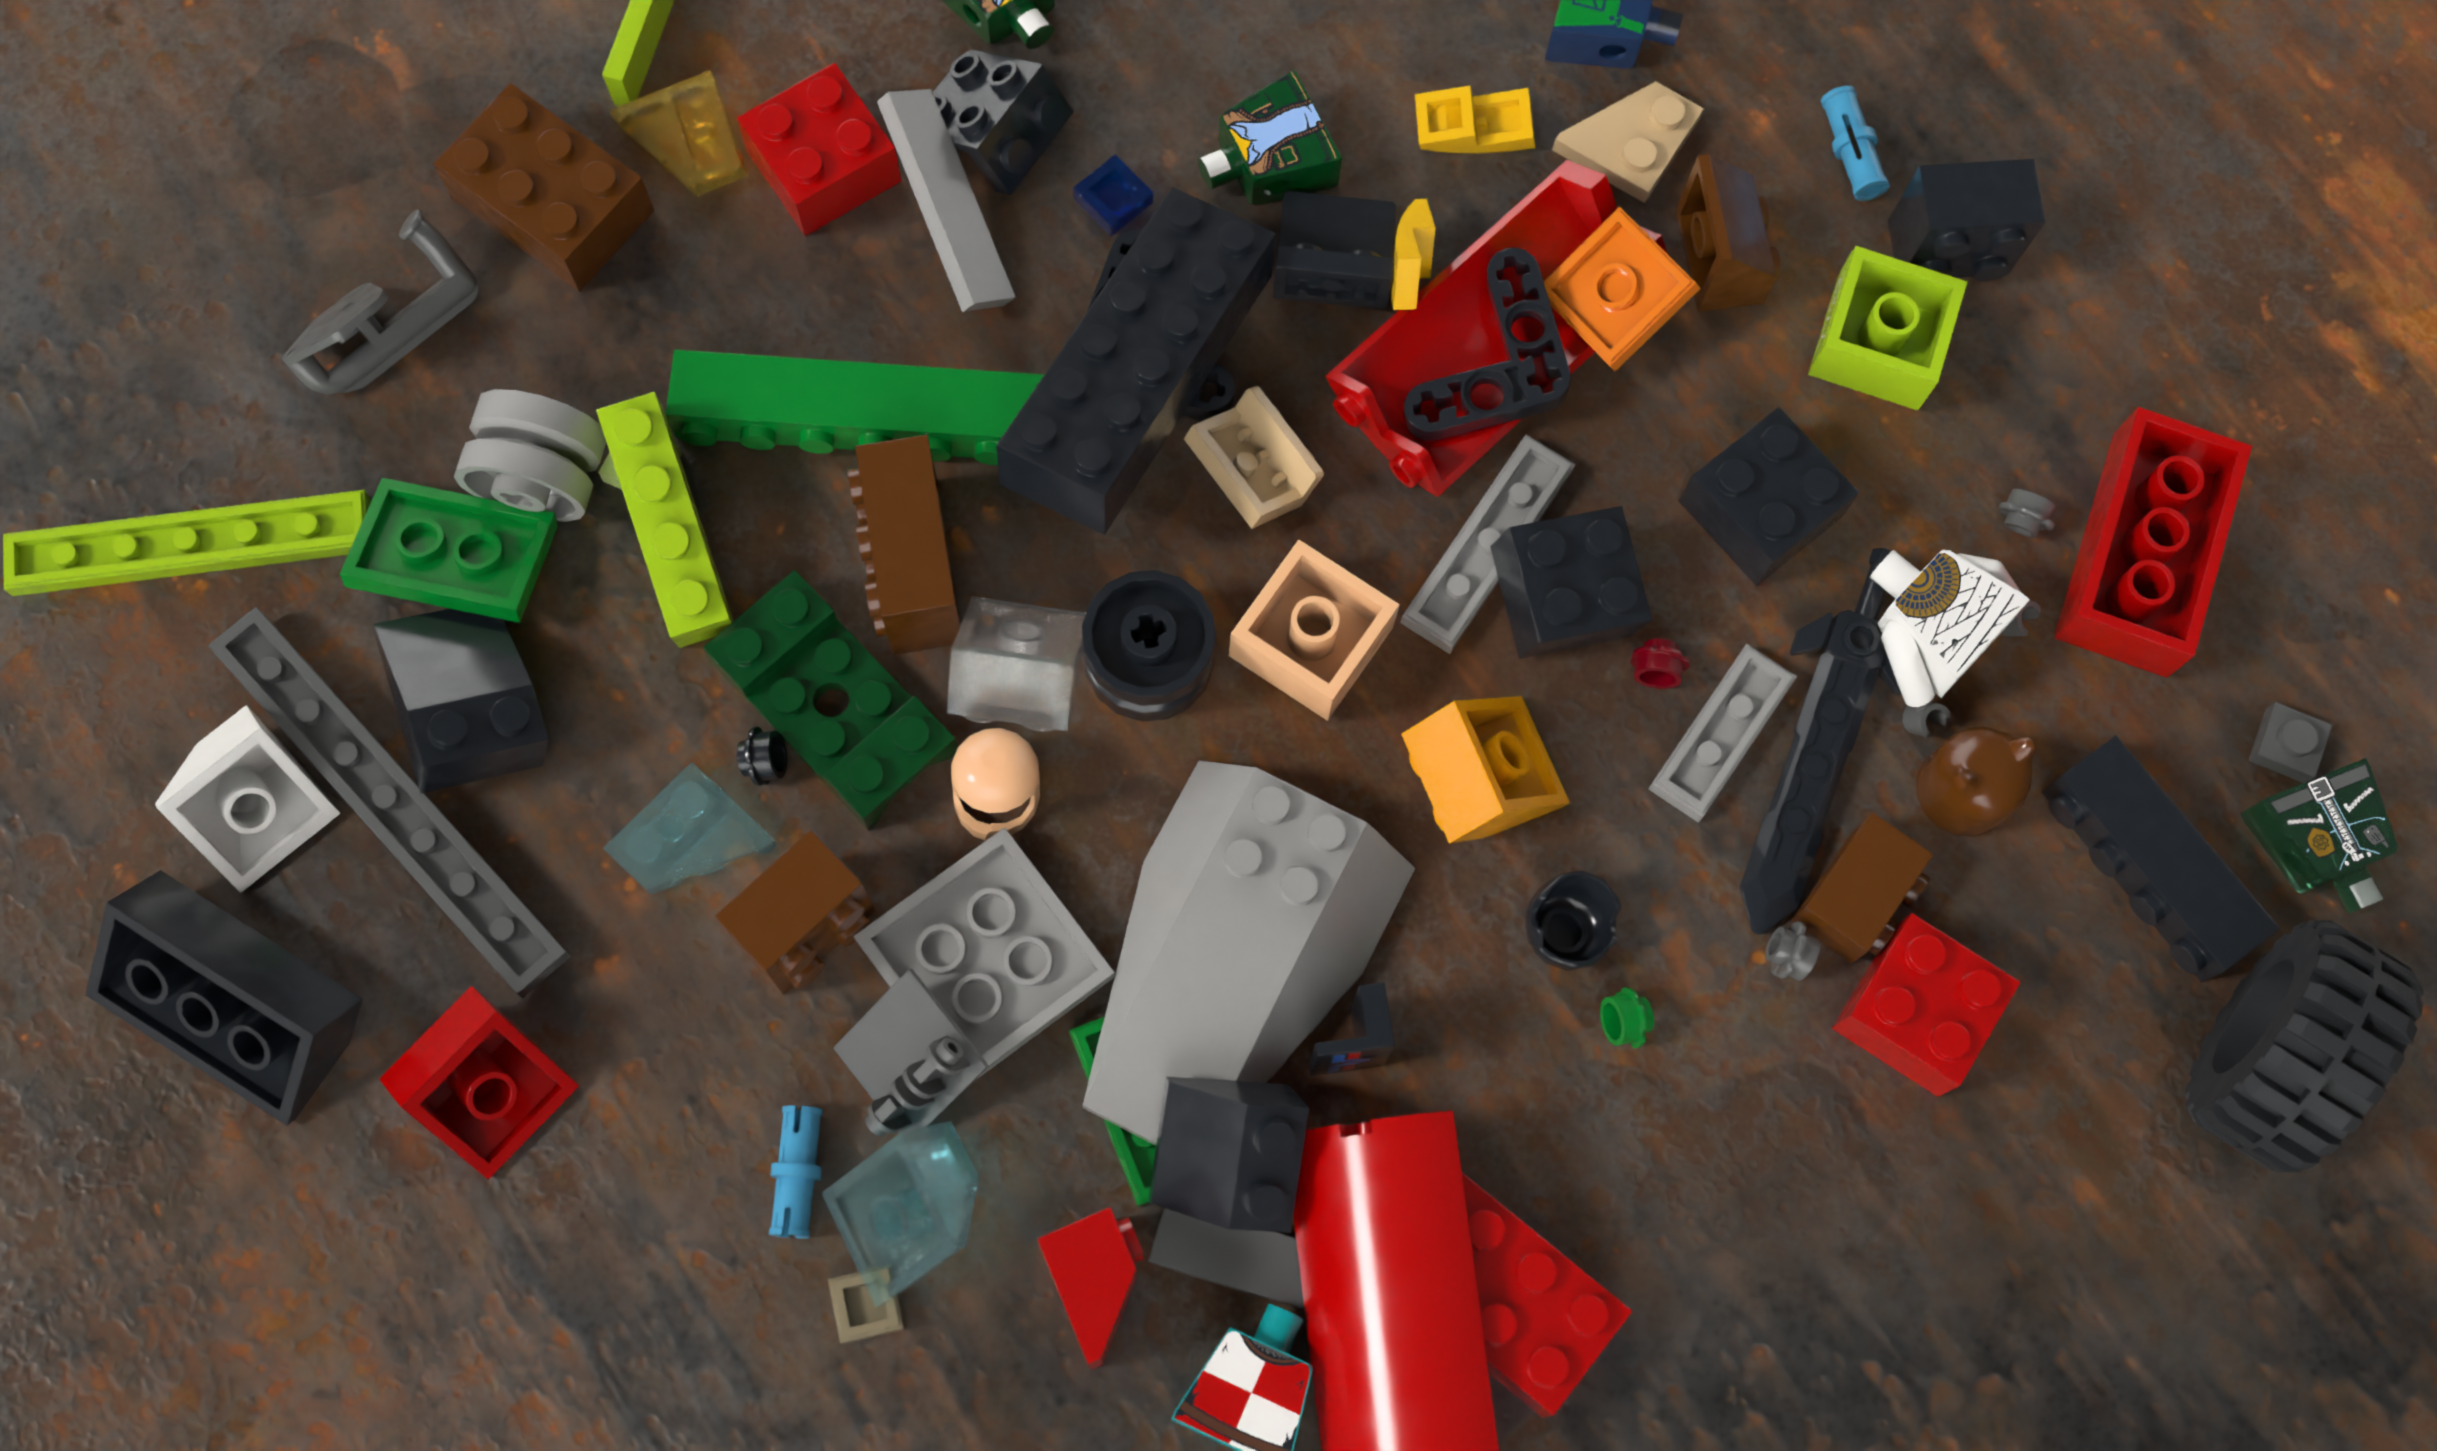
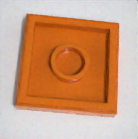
(1618, 289)

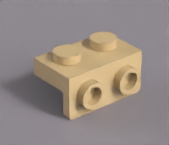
(1256, 458)

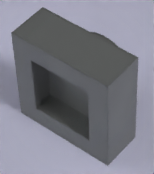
(2290, 742)

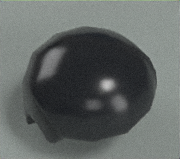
(1572, 920)

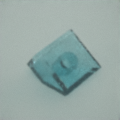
(906, 1208)

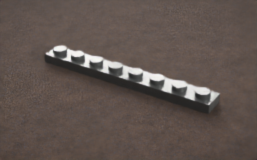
(390, 802)

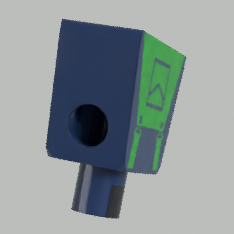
(1609, 31)

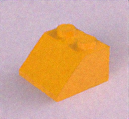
(1483, 767)

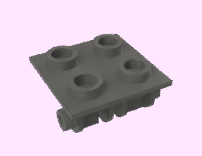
(909, 1058)

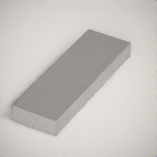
(1722, 733)

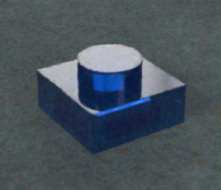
(1113, 195)

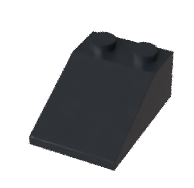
(461, 697)

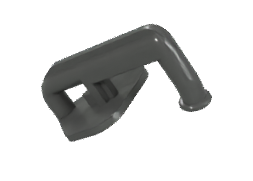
(399, 334)

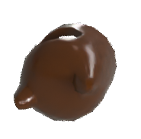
(1975, 780)

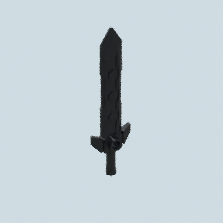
(1818, 752)

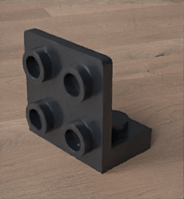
(1335, 250)

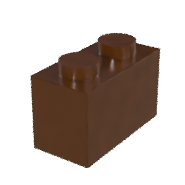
(1864, 888)

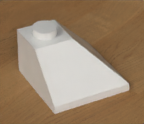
(244, 800)

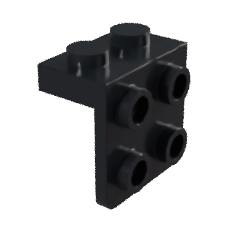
(1001, 113)

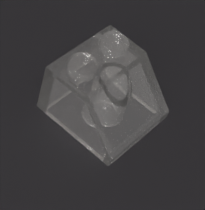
(1016, 664)

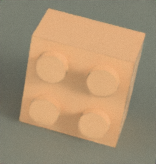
(1313, 629)

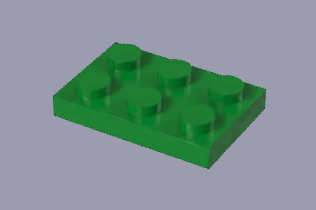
(449, 550)

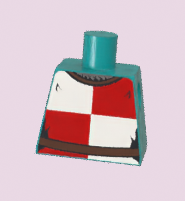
(1251, 1388)

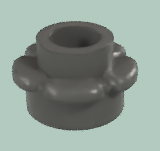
(2027, 513)
(1792, 951)

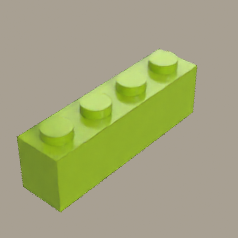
(665, 519)

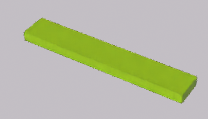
(182, 543)

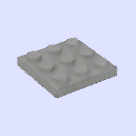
(990, 948)

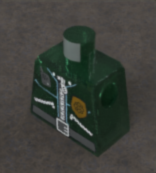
(2328, 833)

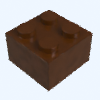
(797, 913)

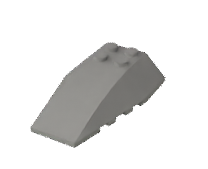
(1238, 938)

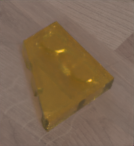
(686, 132)

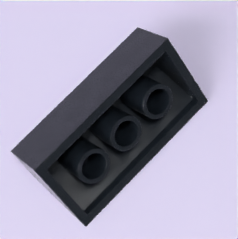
(220, 995)

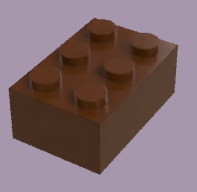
(544, 186)
(904, 545)

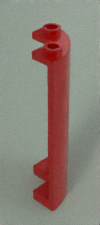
(1458, 332)
(1392, 1288)

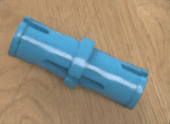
(1864, 173)
(796, 1172)

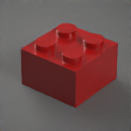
(819, 149)
(1926, 1006)

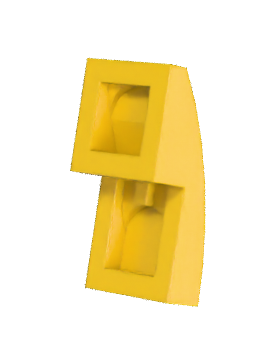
(1467, 123)
(1412, 254)

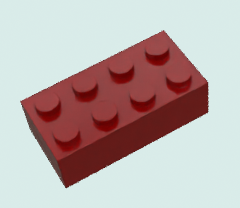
(2153, 543)
(1536, 1306)

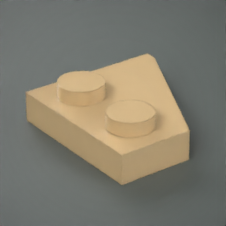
(1632, 138)

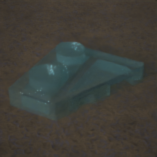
(686, 833)

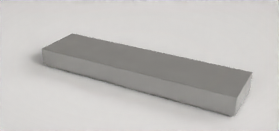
(946, 199)
(1467, 568)

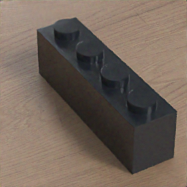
(2159, 861)

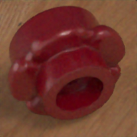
(1659, 664)

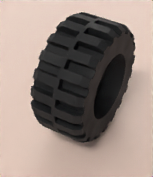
(2304, 1047)

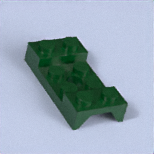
(793, 652)

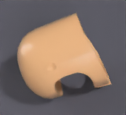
(994, 775)

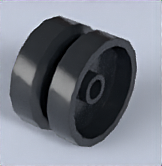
(1144, 611)

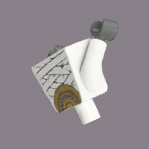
(1944, 624)

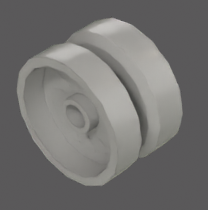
(531, 453)

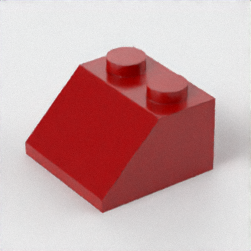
(478, 1083)
(1094, 1276)

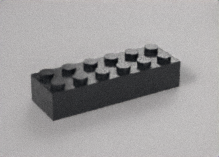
(1136, 360)

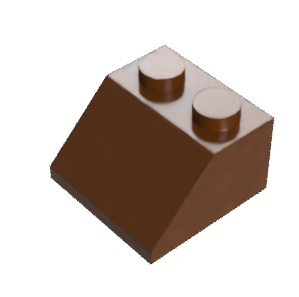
(1726, 236)

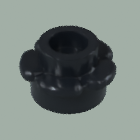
(762, 756)

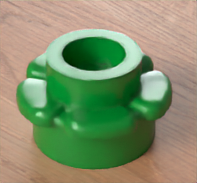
(1626, 1018)

